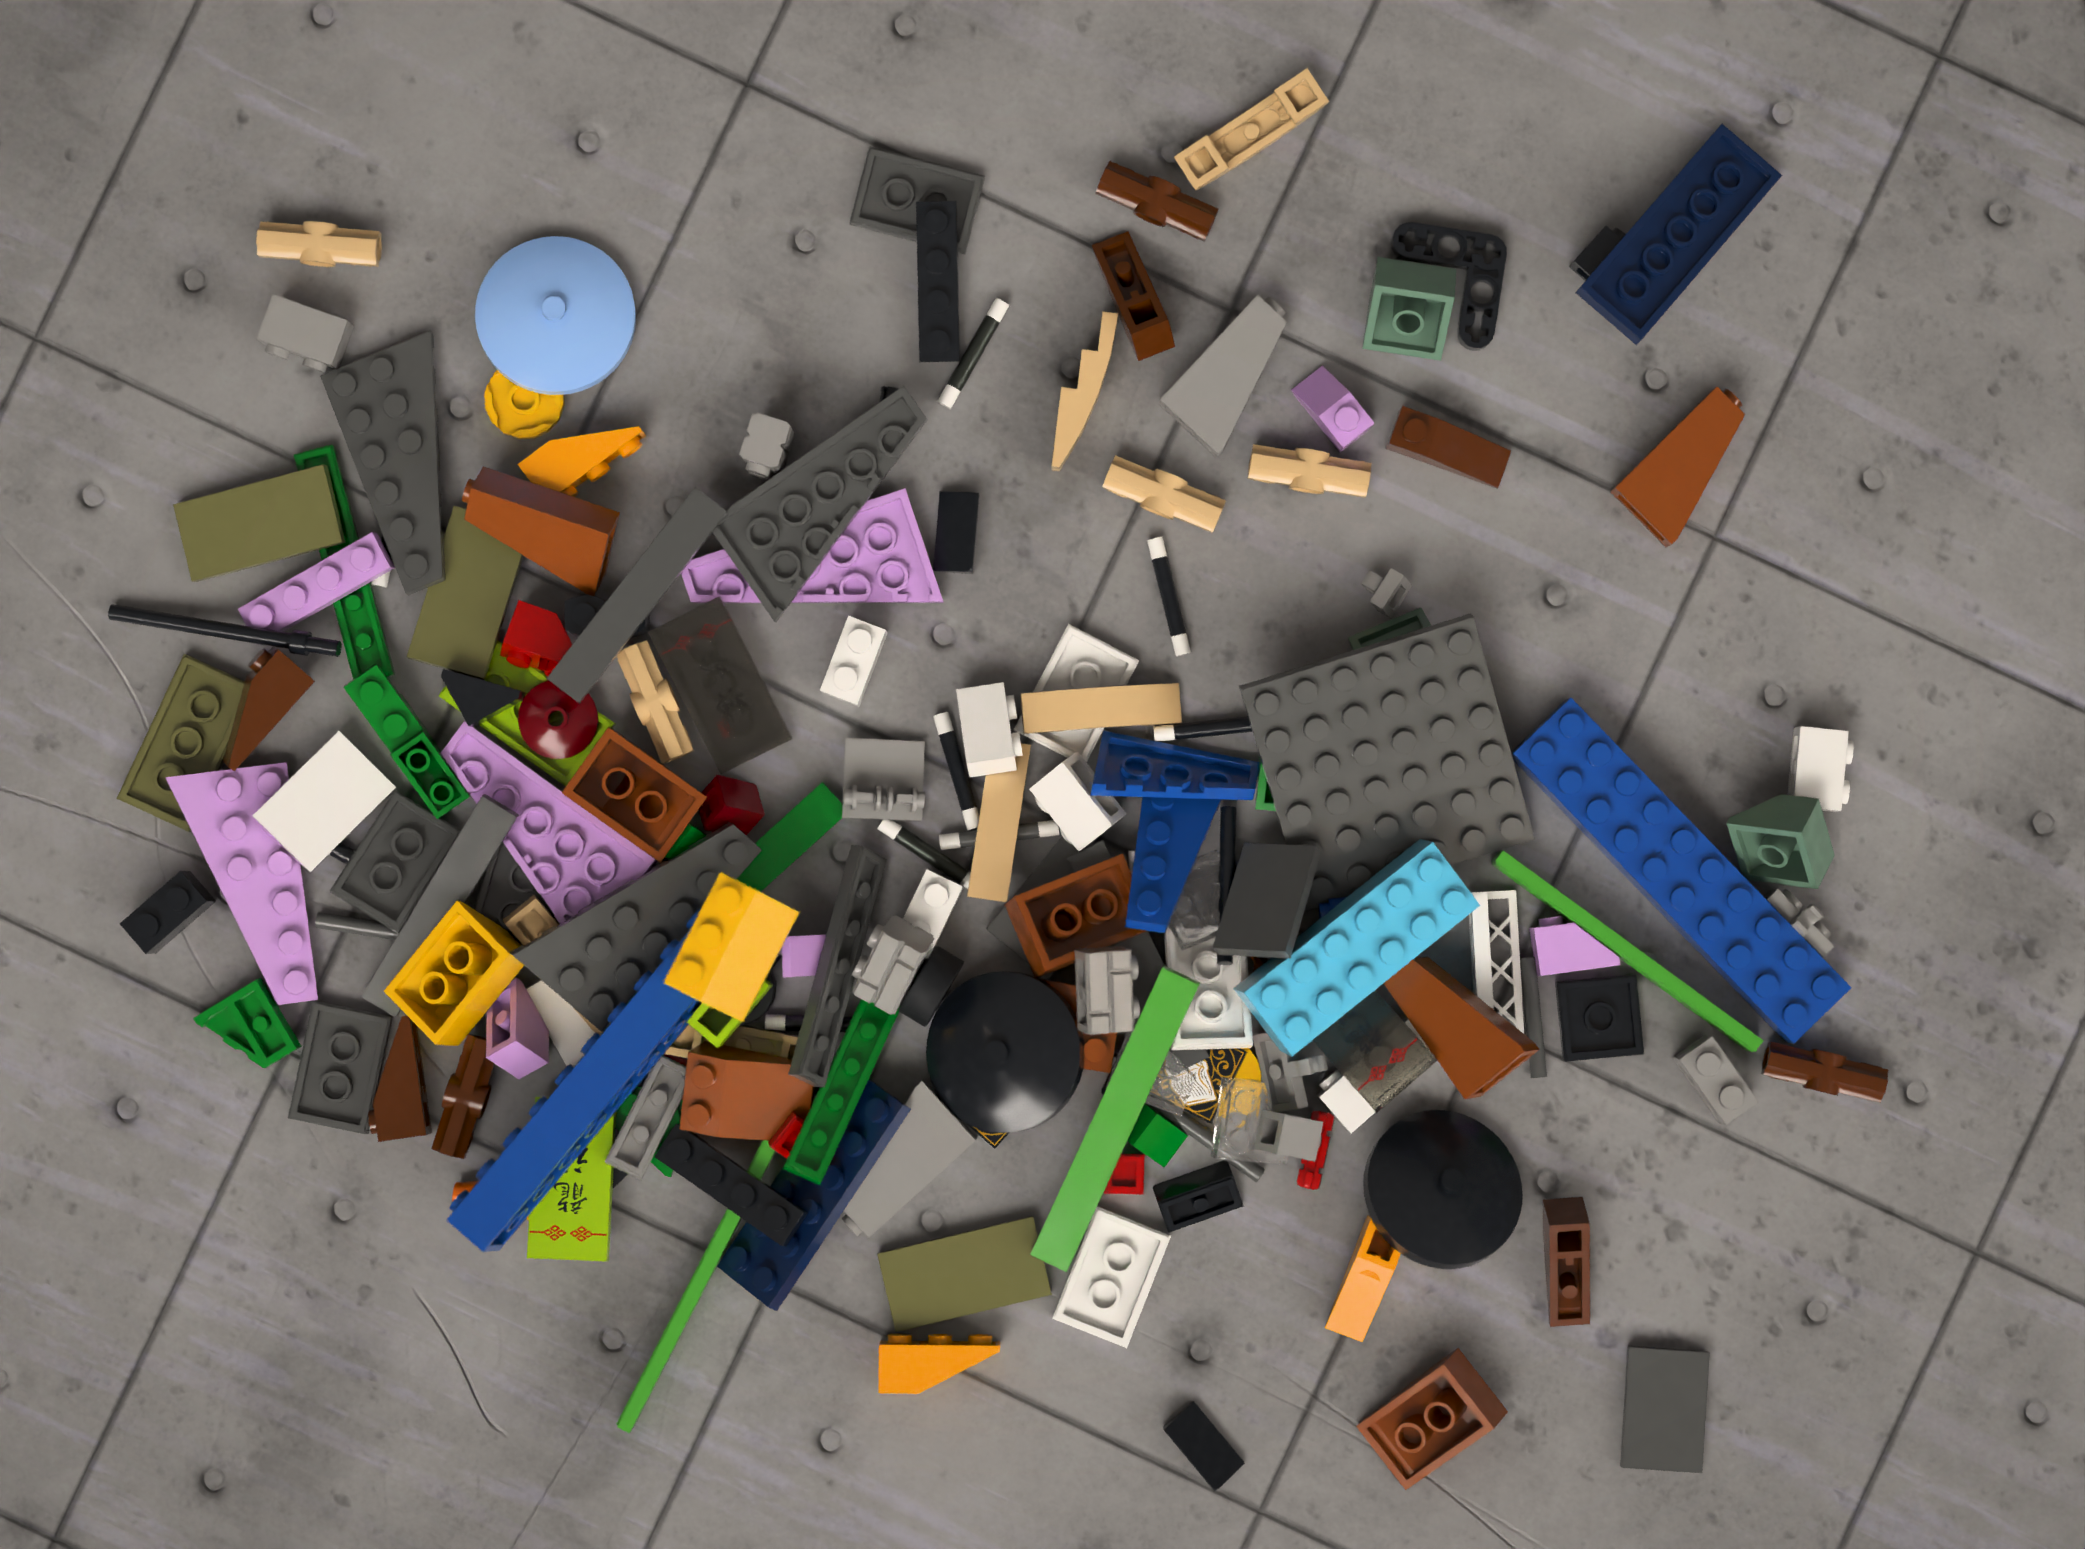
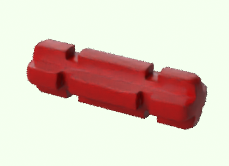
(1309, 1176)

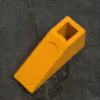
(572, 460)
(1363, 1283)
(919, 1365)

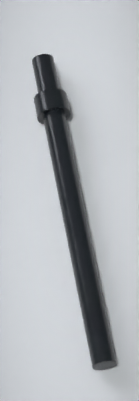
(297, 642)

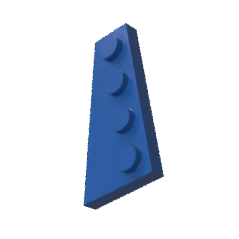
(1163, 770)
(1164, 857)

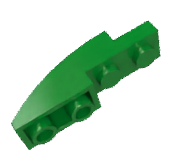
(407, 740)

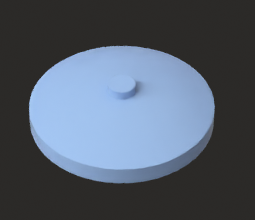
(555, 315)

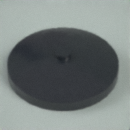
(1005, 1052)
(1442, 1189)

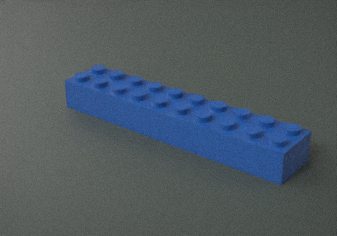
(1679, 871)
(576, 1109)

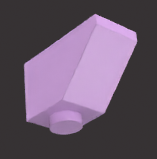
(1333, 408)
(1567, 948)
(802, 955)
(516, 1032)

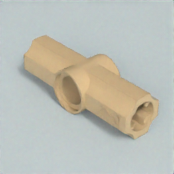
(319, 244)
(1309, 471)
(1163, 494)
(655, 702)

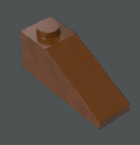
(1134, 296)
(1447, 447)
(266, 697)
(401, 1095)
(1567, 1260)

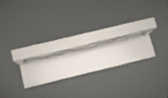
(1481, 954)

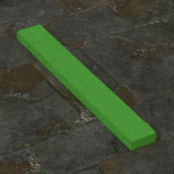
(1626, 951)
(1115, 1118)
(688, 1301)

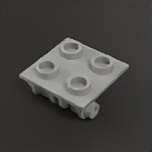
(883, 779)

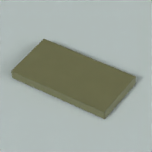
(259, 523)
(467, 609)
(184, 737)
(963, 1274)

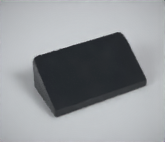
(956, 532)
(1197, 1196)
(1203, 1445)

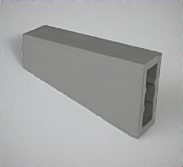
(1220, 382)
(915, 1155)

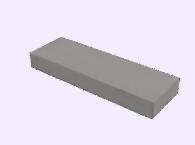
(648, 1118)

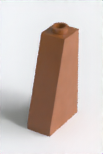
(1676, 471)
(544, 525)
(1458, 1027)

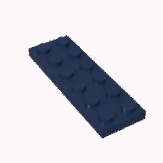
(1678, 234)
(772, 1269)

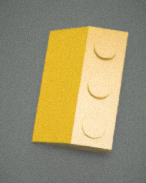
(731, 947)
(455, 975)

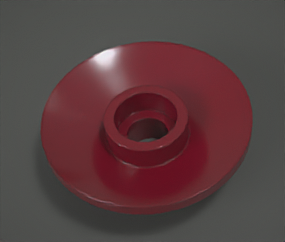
(556, 741)

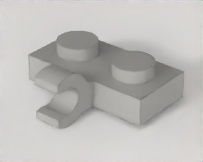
(1804, 921)
(1284, 1073)

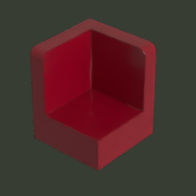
(731, 802)

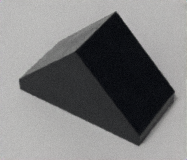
(478, 698)

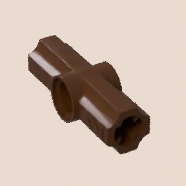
(1156, 201)
(1824, 1071)
(464, 1099)

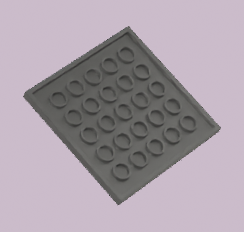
(1388, 753)

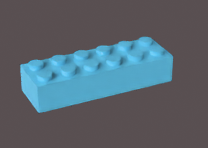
(1357, 947)

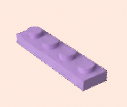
(319, 585)

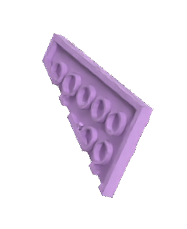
(872, 562)
(554, 840)
(253, 871)

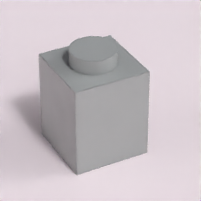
(1288, 1135)

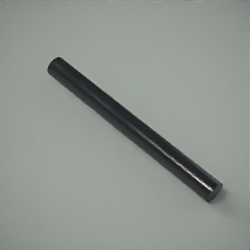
(1226, 863)

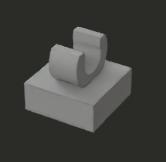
(1387, 591)

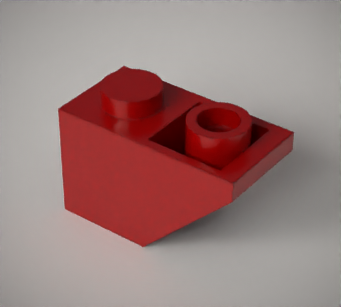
(535, 638)

